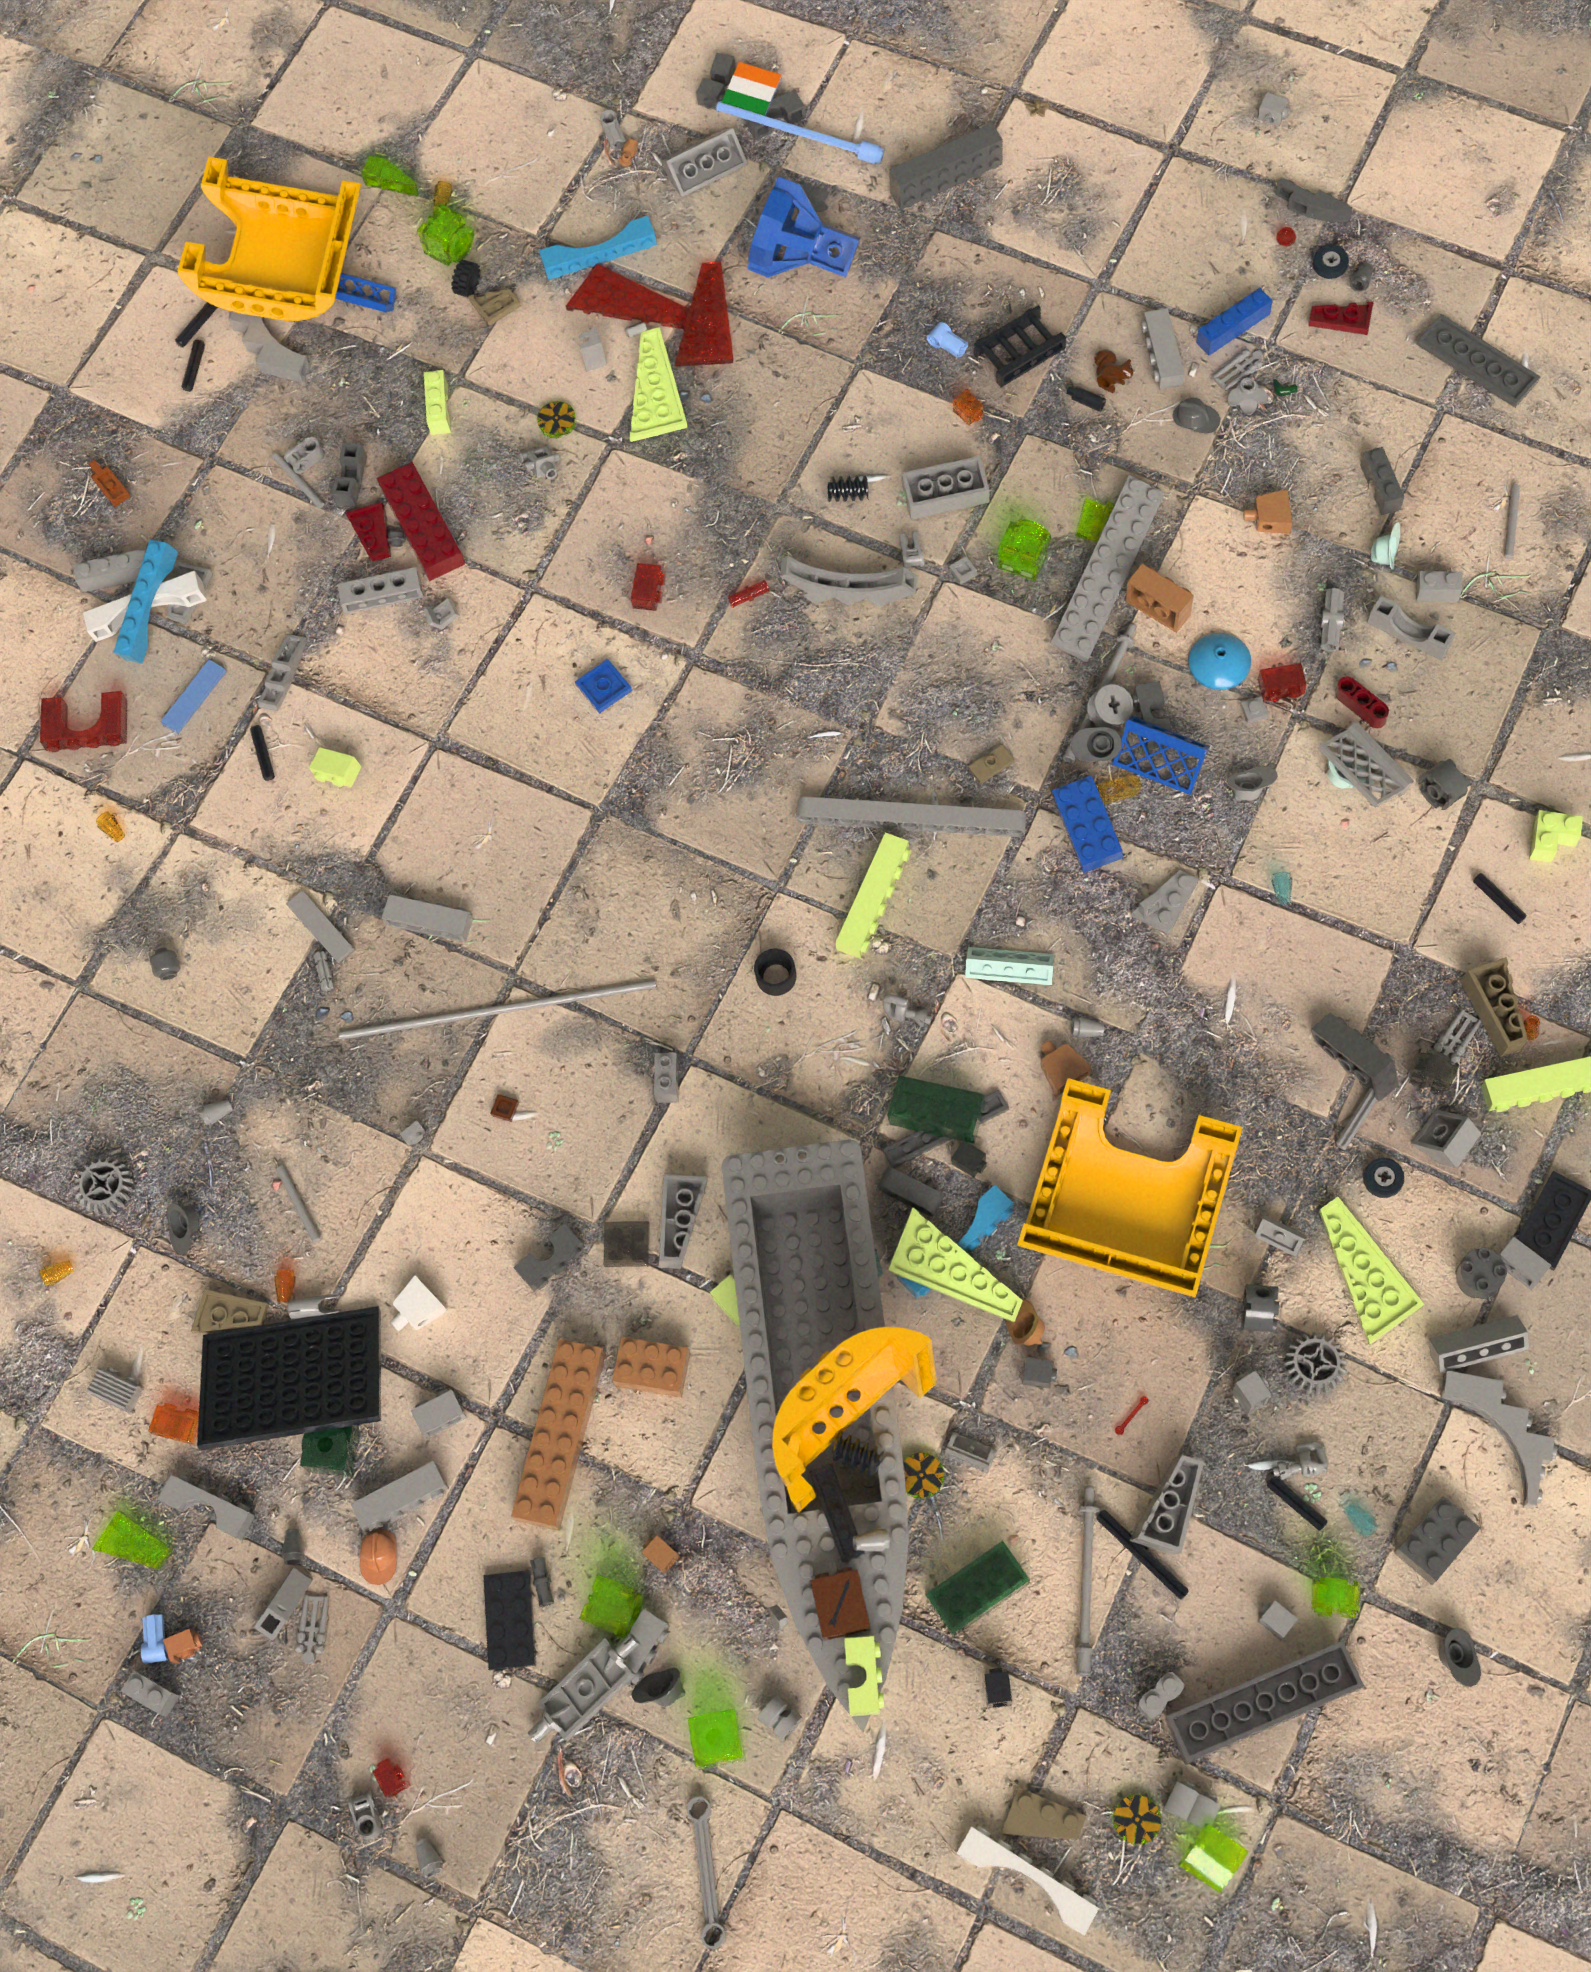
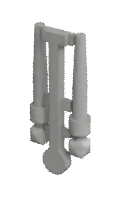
(1256, 356)
(1459, 1051)
(309, 1657)

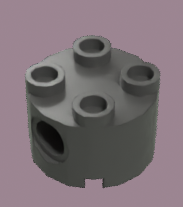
(1443, 784)
(1481, 1273)
(1260, 1308)

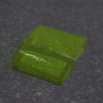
(1093, 519)
(1213, 1858)

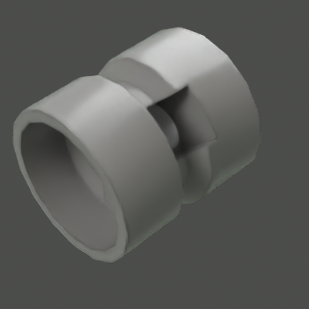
(780, 1718)

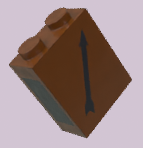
(840, 1604)

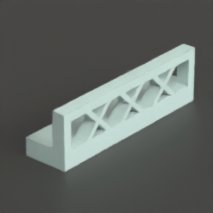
(1010, 967)

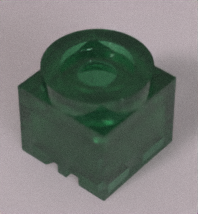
(330, 1451)

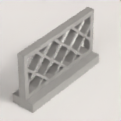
(1373, 757)

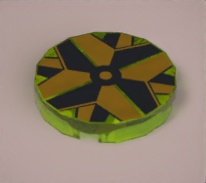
(556, 419)
(923, 1475)
(1137, 1819)

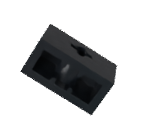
(998, 1688)

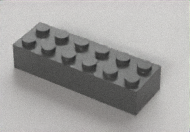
(946, 166)

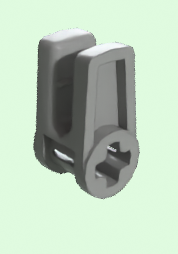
(912, 556)

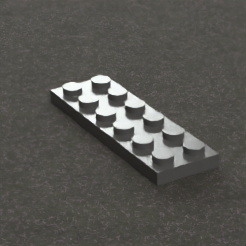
(1478, 360)

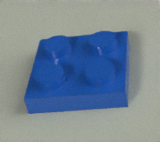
(603, 686)

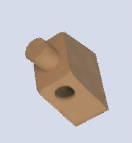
(1271, 513)
(1062, 1064)

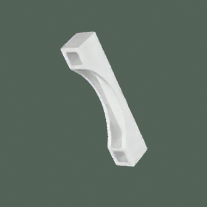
(107, 619)
(1073, 1909)

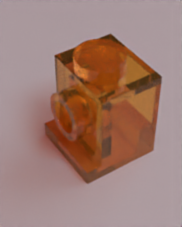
(968, 407)

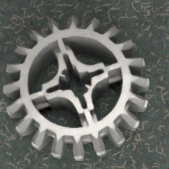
(89, 1198)
(1307, 1362)

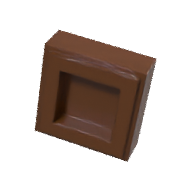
(504, 1108)

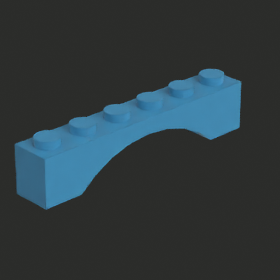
(563, 260)
(133, 635)
(991, 1210)

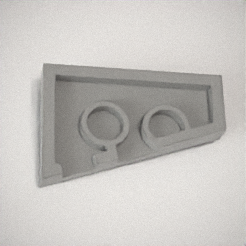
(182, 613)
(1174, 896)

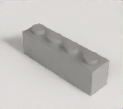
(1163, 349)
(108, 570)
(427, 917)
(1479, 1343)
(400, 1496)

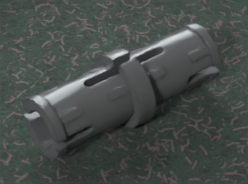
(542, 1581)

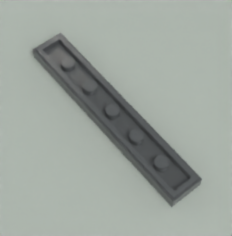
(921, 1142)

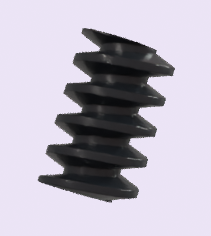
(848, 488)
(857, 1455)

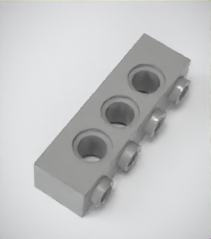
(373, 598)

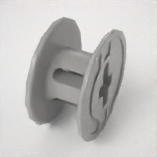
(1110, 696)

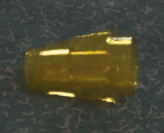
(442, 193)
(109, 825)
(55, 1272)

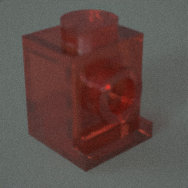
(390, 1778)

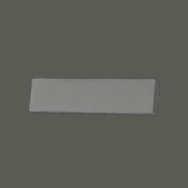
(320, 926)

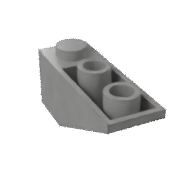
(282, 1604)
(649, 1632)

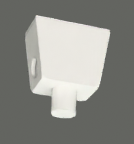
(416, 1306)

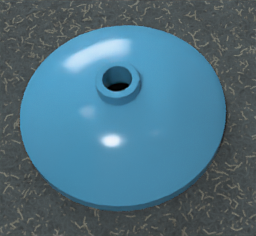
(1215, 670)

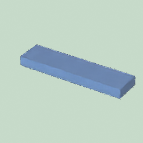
(193, 696)

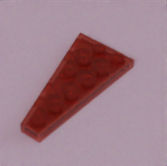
(624, 299)
(707, 329)

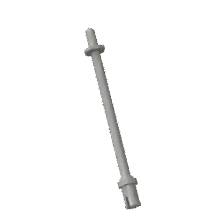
(1125, 642)
(1084, 1649)

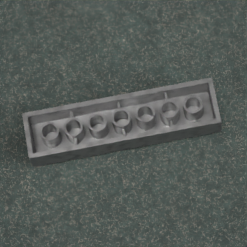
(1264, 1702)

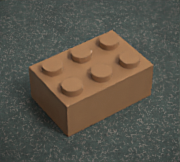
(1159, 598)
(651, 1367)

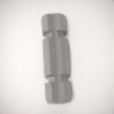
(323, 971)

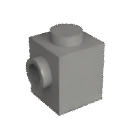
(1273, 109)

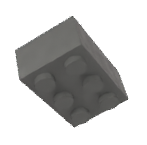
(1437, 1540)

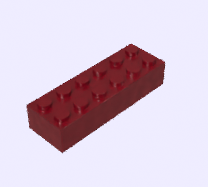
(420, 521)

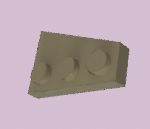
(227, 1312)

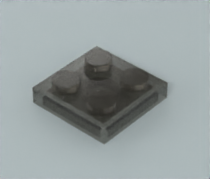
(626, 1244)

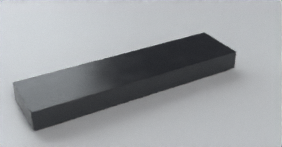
(836, 1511)

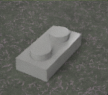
(1280, 1235)

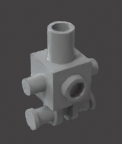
(540, 461)

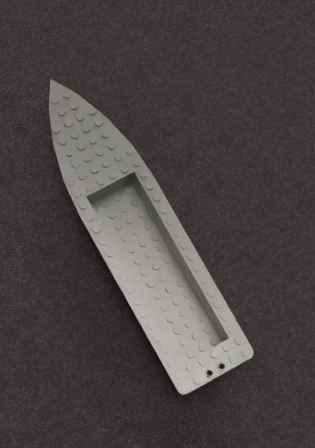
(801, 1291)

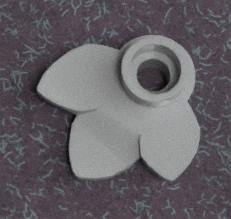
(1246, 398)

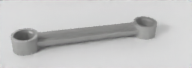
(706, 1873)

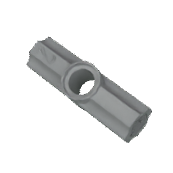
(1332, 620)

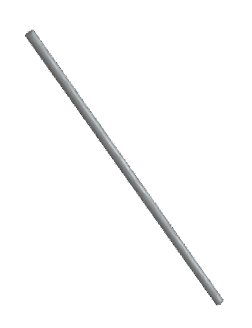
(497, 1009)

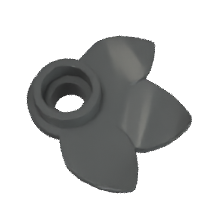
(816, 197)

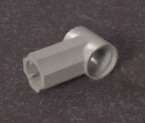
(612, 129)

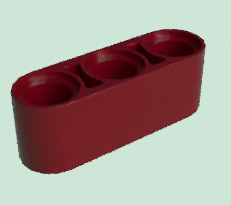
(1360, 693)

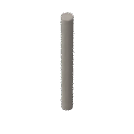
(298, 480)
(1512, 521)
(298, 1203)

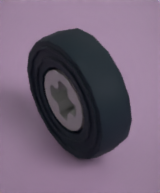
(1322, 265)
(1373, 1182)

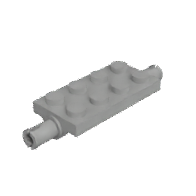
(585, 1689)

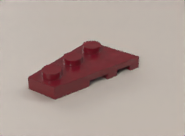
(1348, 318)
(372, 530)

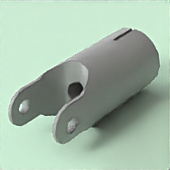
(309, 1306)

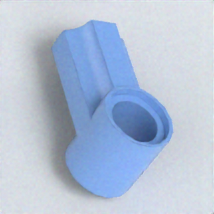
(943, 337)
(153, 1633)

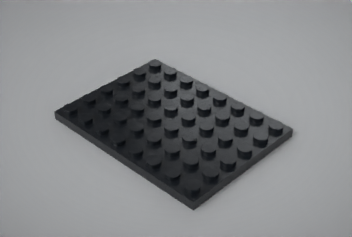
(290, 1378)

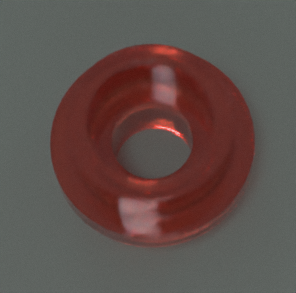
(1289, 234)

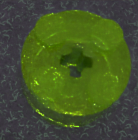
(1335, 1596)

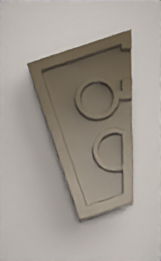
(1040, 1817)

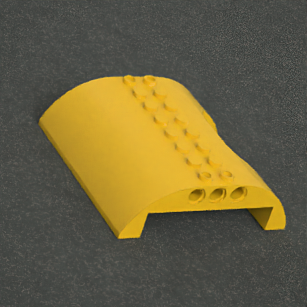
(283, 250)
(1126, 1208)
(861, 1364)

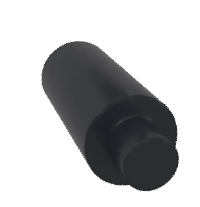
(1086, 398)

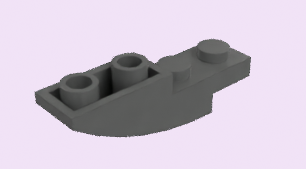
(1318, 206)

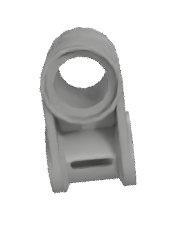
(304, 454)
(363, 1810)

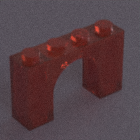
(108, 730)

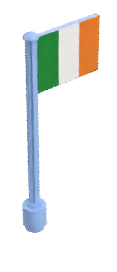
(751, 95)

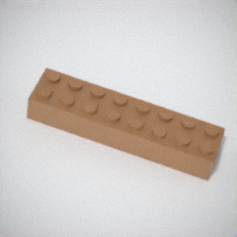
(558, 1435)

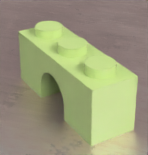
(436, 407)
(866, 1698)

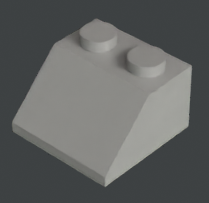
(1447, 1138)

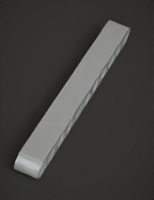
(911, 816)

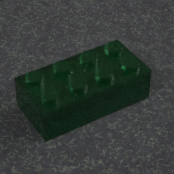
(936, 1109)
(977, 1589)

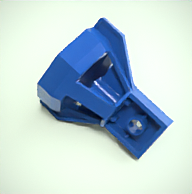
(806, 238)

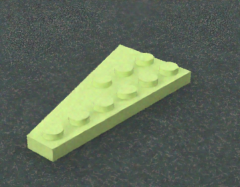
(656, 395)
(941, 1265)
(1374, 1284)

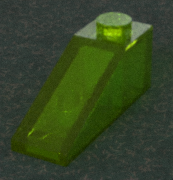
(384, 175)

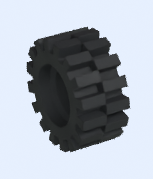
(465, 278)

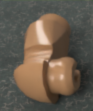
(628, 152)

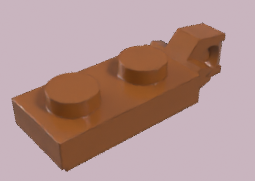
(108, 484)

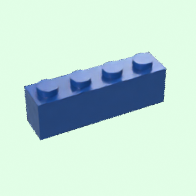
(1234, 321)

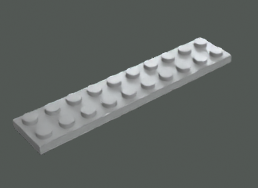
(1107, 568)

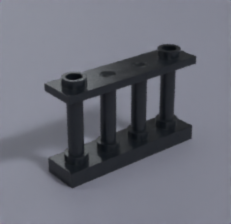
(1021, 363)

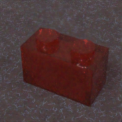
(647, 587)
(1282, 682)

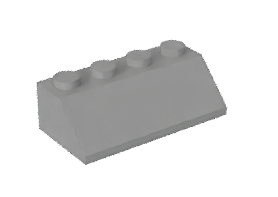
(704, 161)

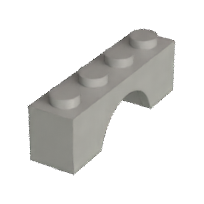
(1430, 639)
(230, 1518)

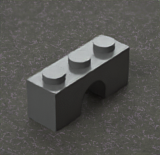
(786, 106)
(347, 487)
(1387, 489)
(1149, 698)
(537, 1272)

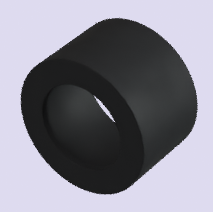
(775, 957)

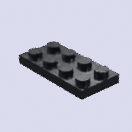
(1555, 1218)
(509, 1620)

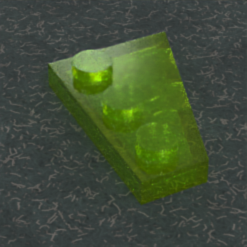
(132, 1542)

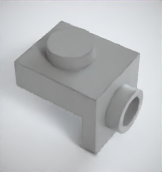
(442, 614)

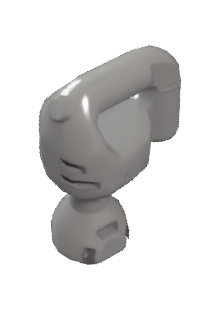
(898, 1009)
(1306, 1465)

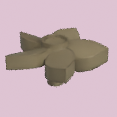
(1037, 108)

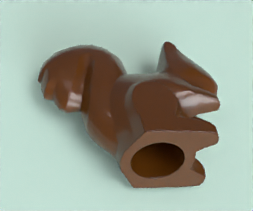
(1110, 373)

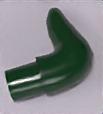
(1284, 390)

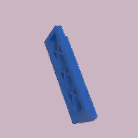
(363, 299)

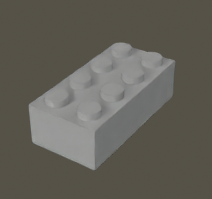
(945, 487)

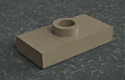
(991, 764)

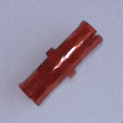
(761, 588)

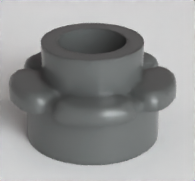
(396, 539)

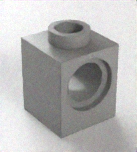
(1277, 1619)

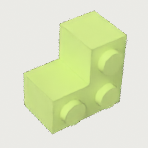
(1553, 829)

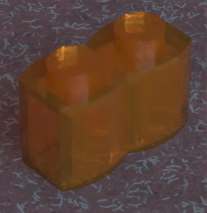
(175, 1424)

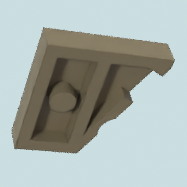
(495, 305)

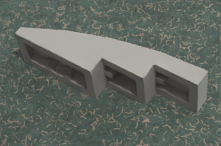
(283, 672)

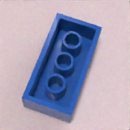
(1087, 824)

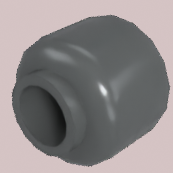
(164, 964)

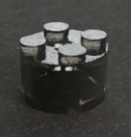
(1432, 1071)

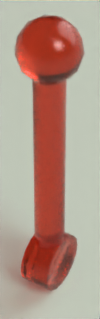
(1119, 1430)

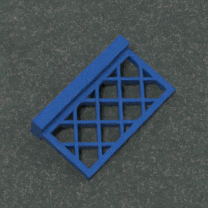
(1169, 739)

